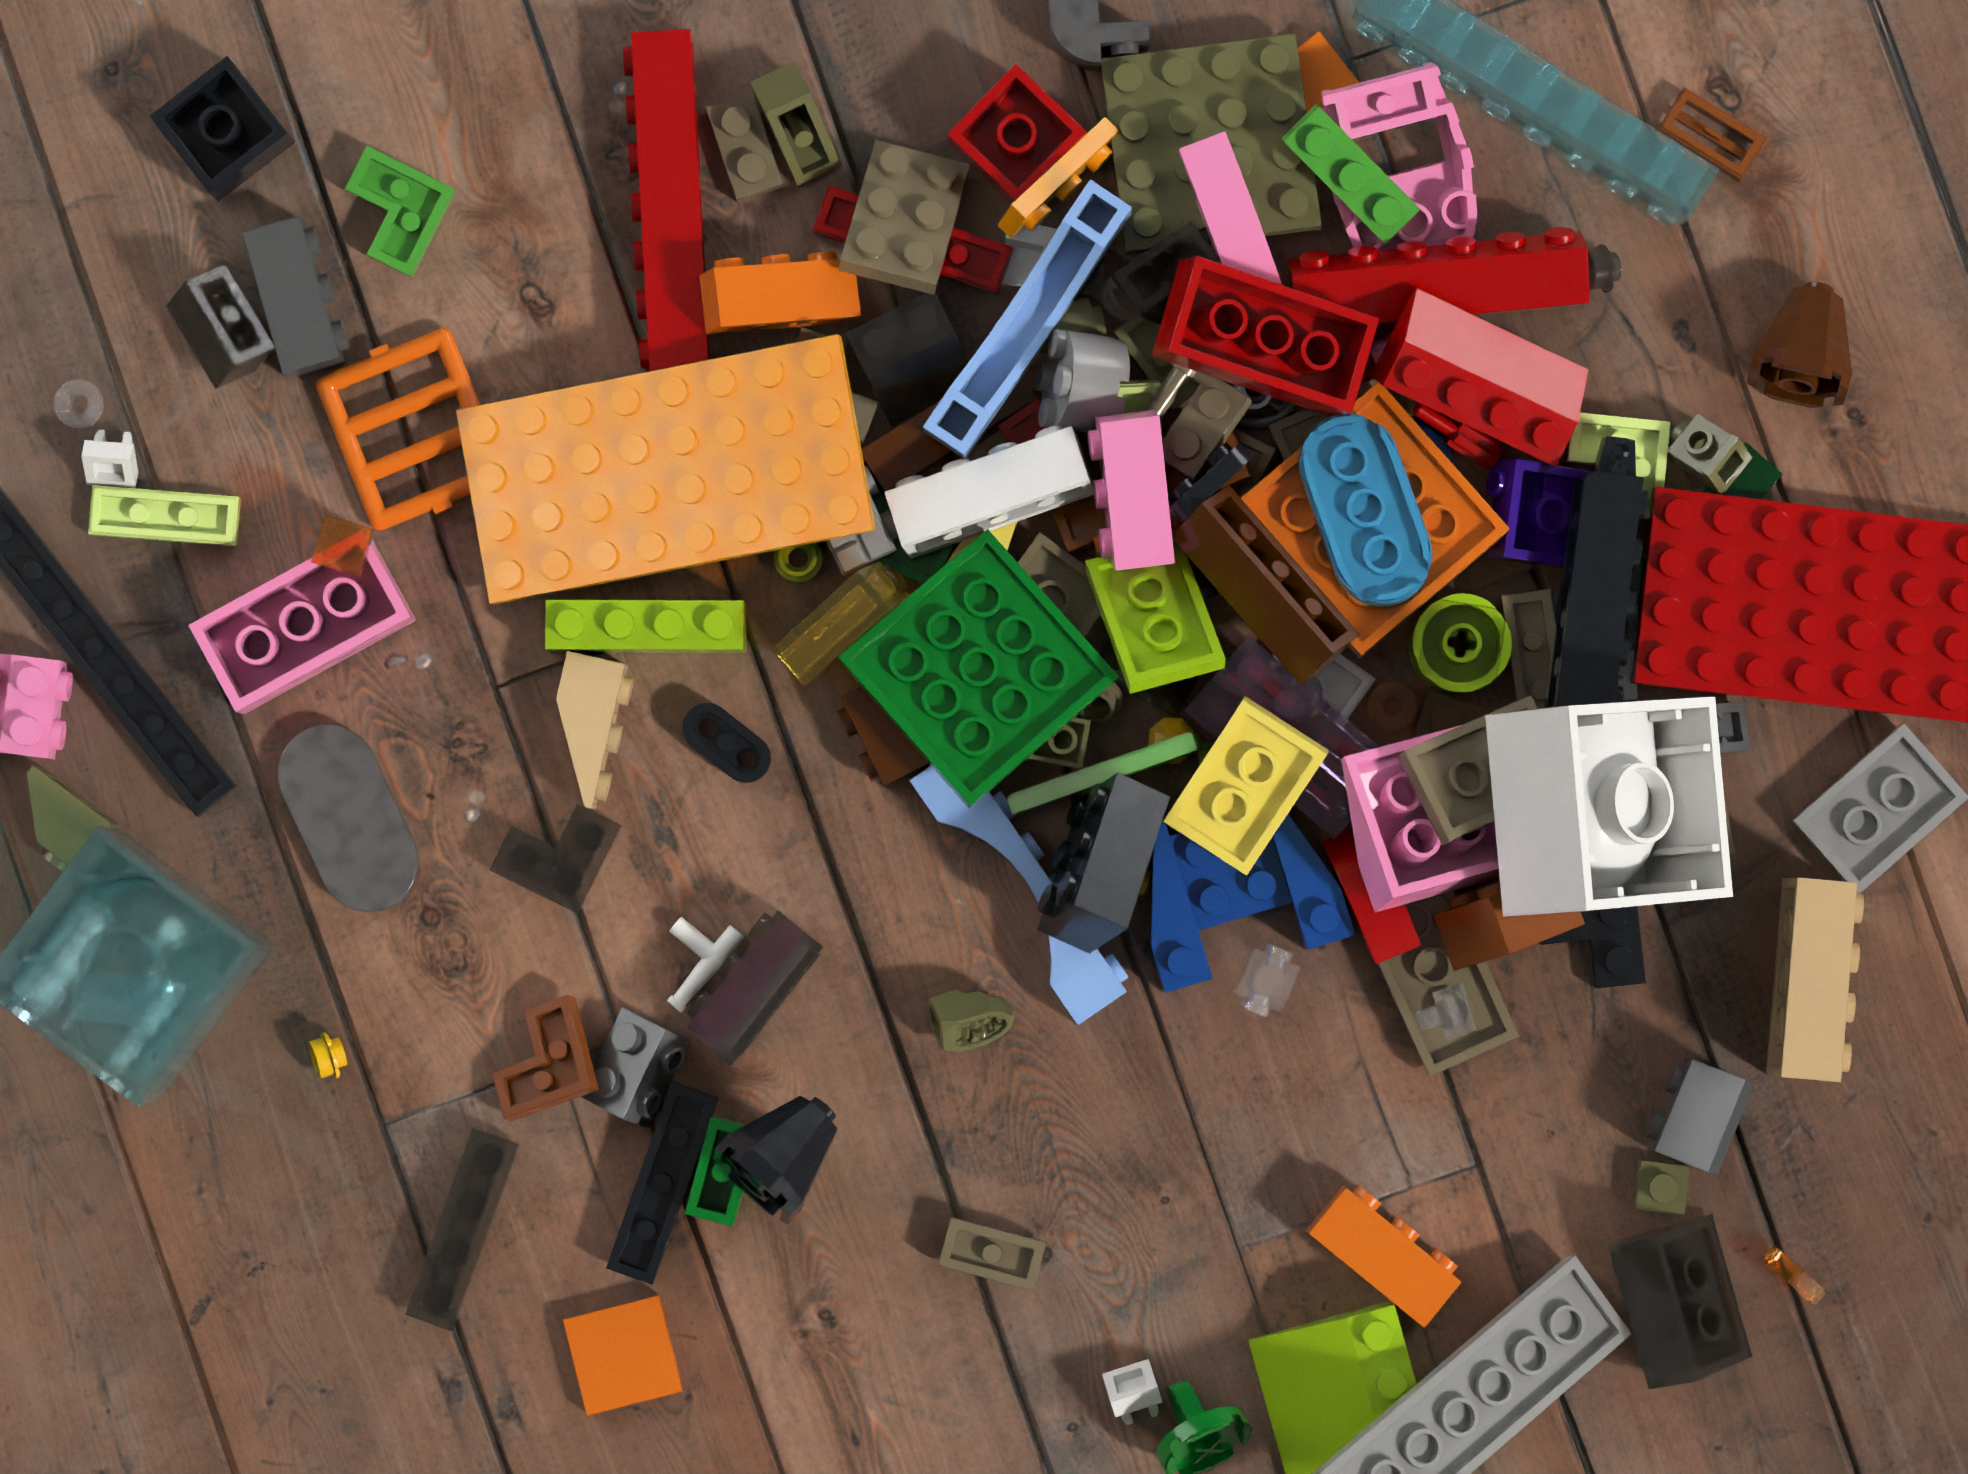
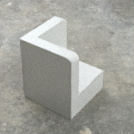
(1027, 250)

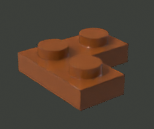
(560, 1064)

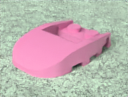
(1438, 189)

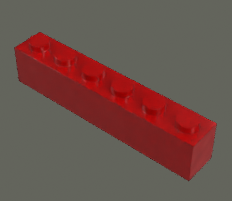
(1467, 273)

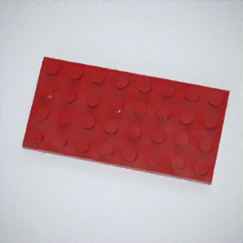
(1804, 605)

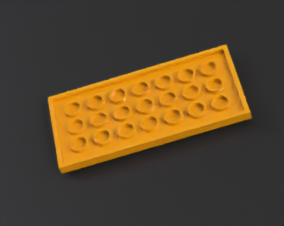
(666, 469)

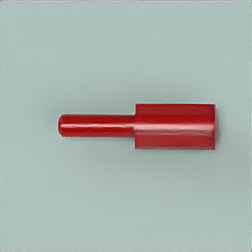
(1462, 438)

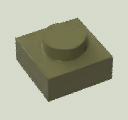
(1661, 1187)

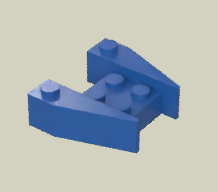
(1201, 891)

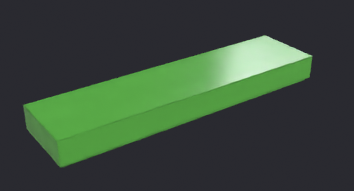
(1087, 778)

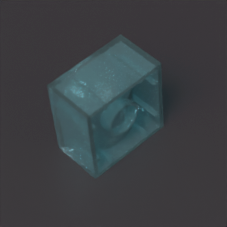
(127, 965)

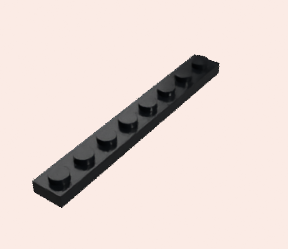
(109, 663)

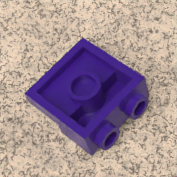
(1536, 508)

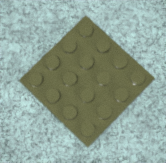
(1193, 94)

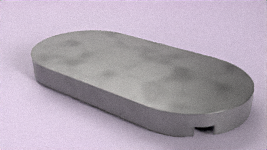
(348, 818)

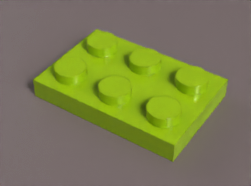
(1155, 621)

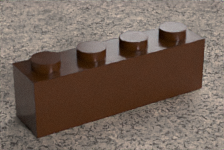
(1264, 585)

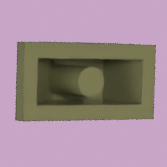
(796, 123)
(61, 817)

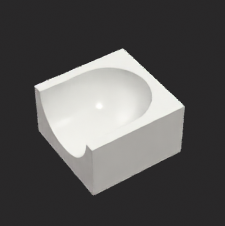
(1608, 805)

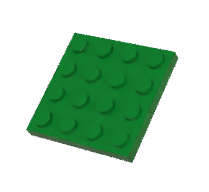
(978, 668)

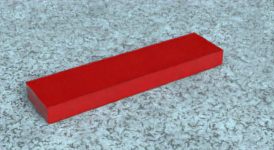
(968, 258)

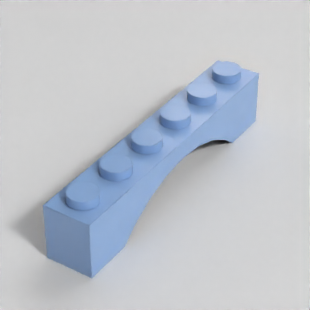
(1028, 320)
(1078, 978)

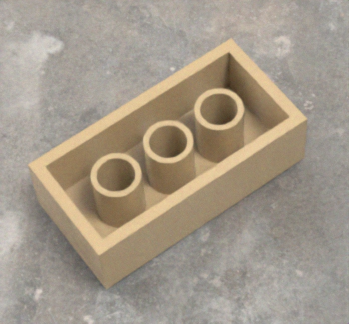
(1813, 979)

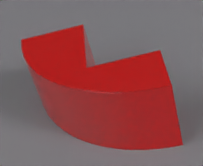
(1383, 932)

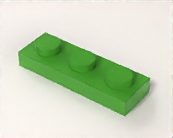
(1350, 173)

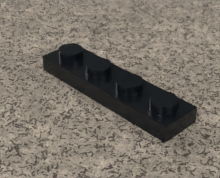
(662, 1182)

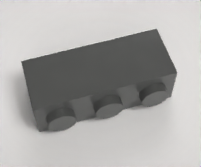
(296, 296)

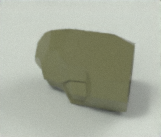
(968, 1019)

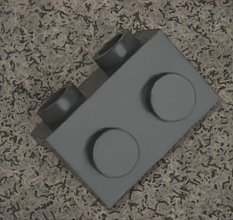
(636, 1068)

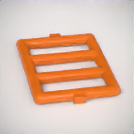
(346, 429)

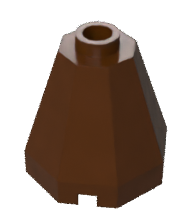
(1805, 350)

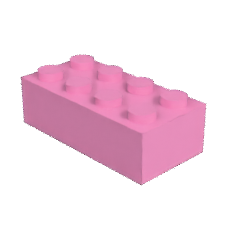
(298, 628)

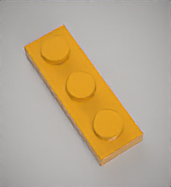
(1059, 180)

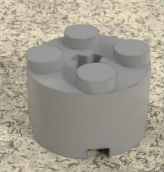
(1081, 379)

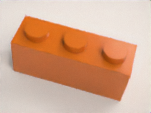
(778, 293)
(1385, 1254)

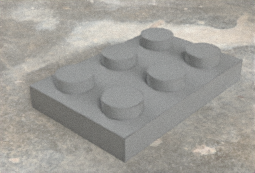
(1880, 808)

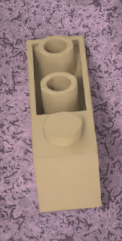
(588, 710)

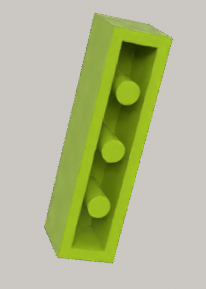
(646, 626)

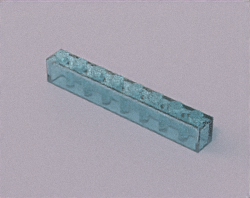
(1544, 101)

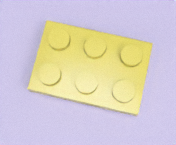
(1246, 785)

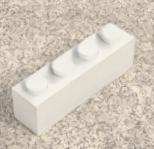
(989, 491)

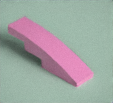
(1227, 207)

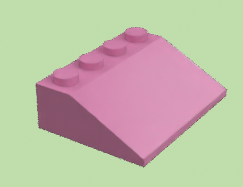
(1396, 839)

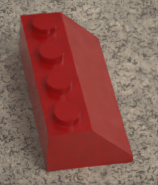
(1483, 376)

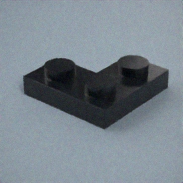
(1613, 945)

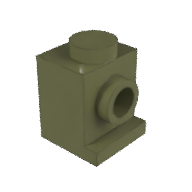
(1708, 453)

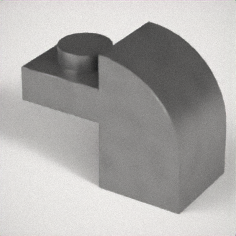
(1081, 37)

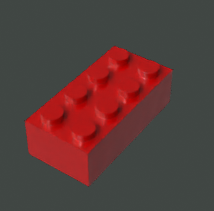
(1265, 337)

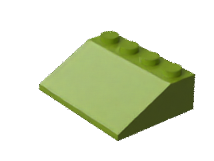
(1330, 1381)

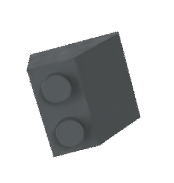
(1699, 1115)

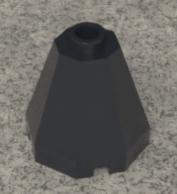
(780, 1154)

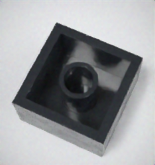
(222, 128)

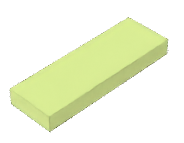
(164, 515)

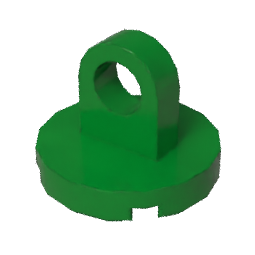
(1202, 1436)

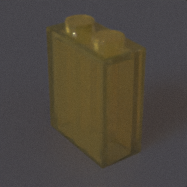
(840, 621)

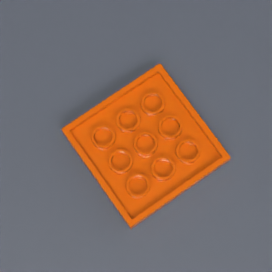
(1453, 512)

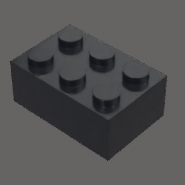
(1102, 863)

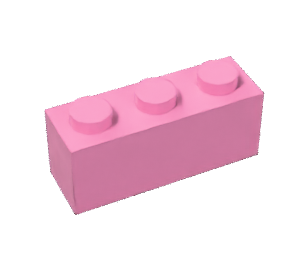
(1132, 490)

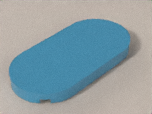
(1365, 510)

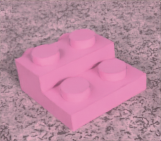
(32, 705)

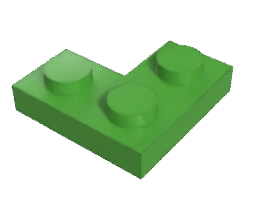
(413, 208)

